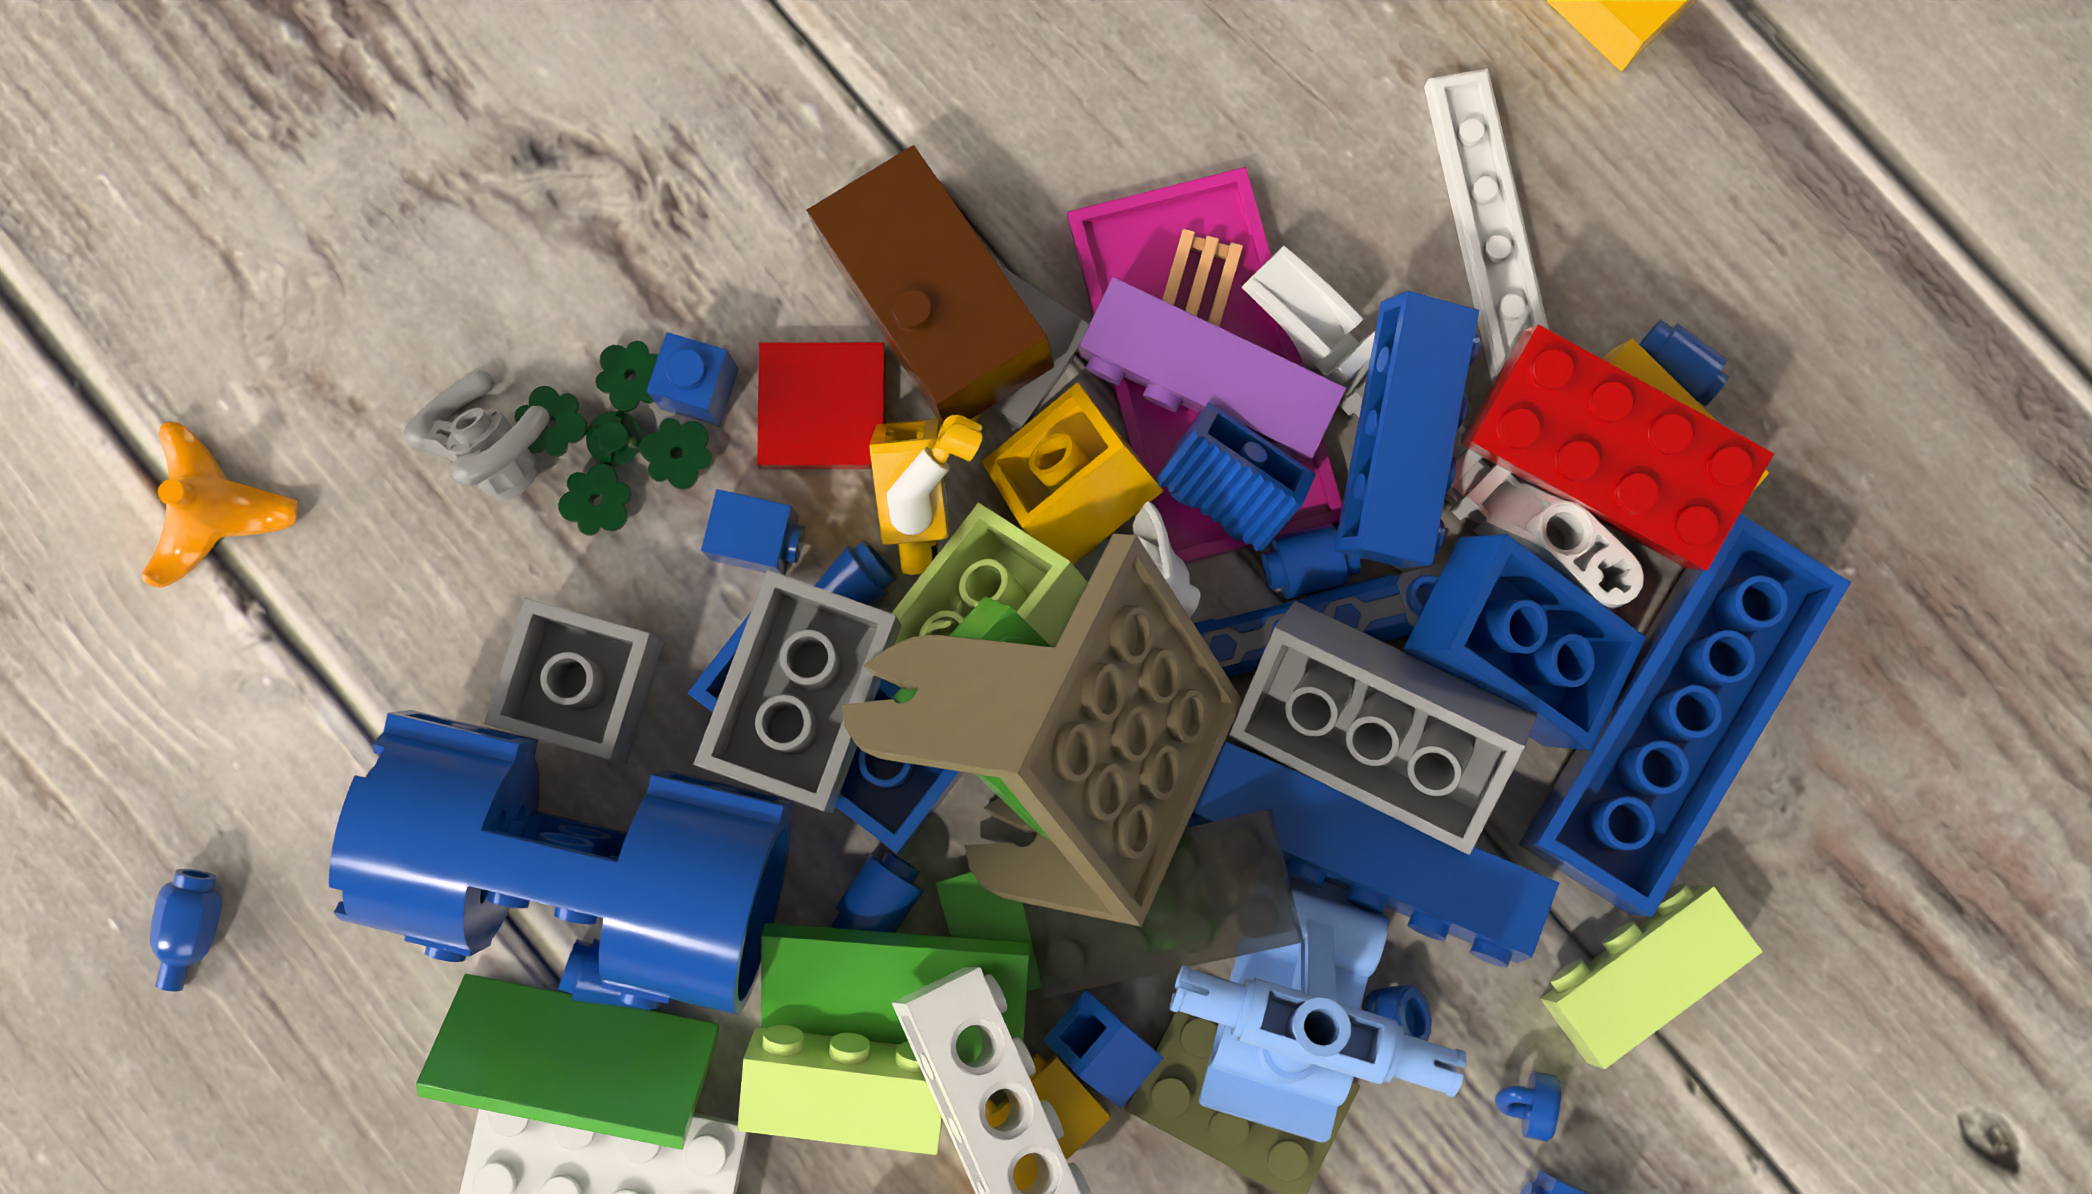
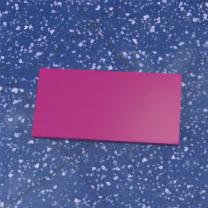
(1137, 244)

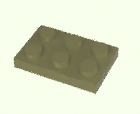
(1172, 1104)

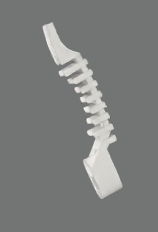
(1320, 328)

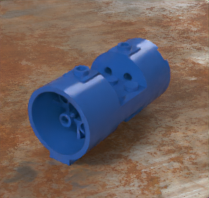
(455, 838)

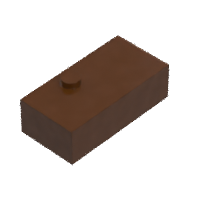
(931, 287)

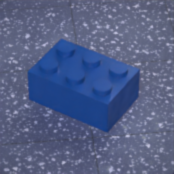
(1527, 638)

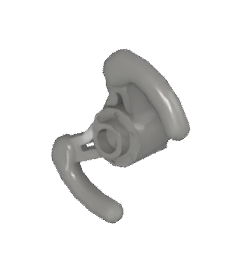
(479, 440)

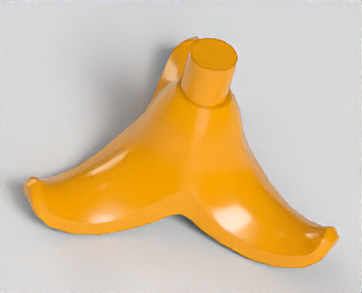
(205, 507)

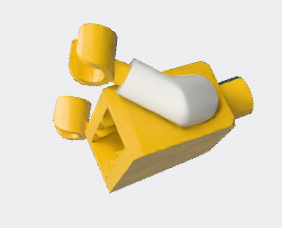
(911, 482)

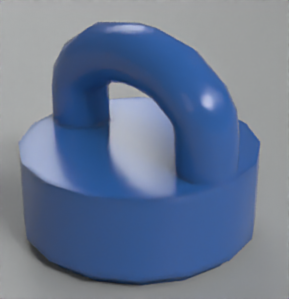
(1405, 1005)
(1536, 1105)

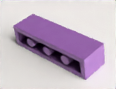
(1198, 363)

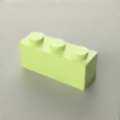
(1649, 973)
(837, 1091)

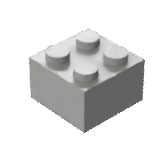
(574, 681)

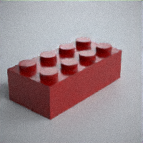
(1616, 448)

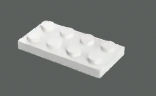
(547, 1158)

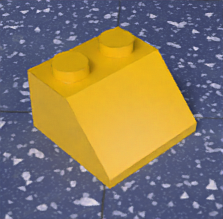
(1071, 476)

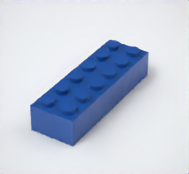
(1685, 718)

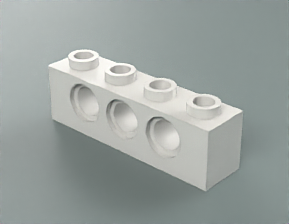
(932, 1024)

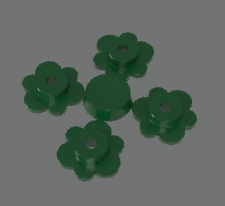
(616, 440)

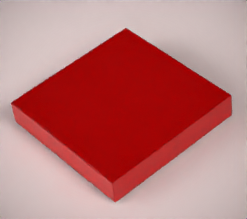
(819, 404)

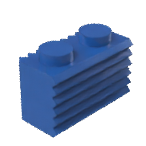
(1235, 478)

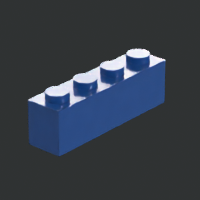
(1408, 430)

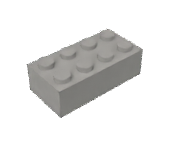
(1382, 726)

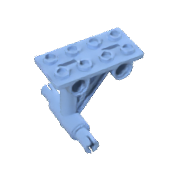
(1295, 1023)

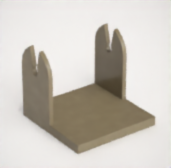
(1089, 736)

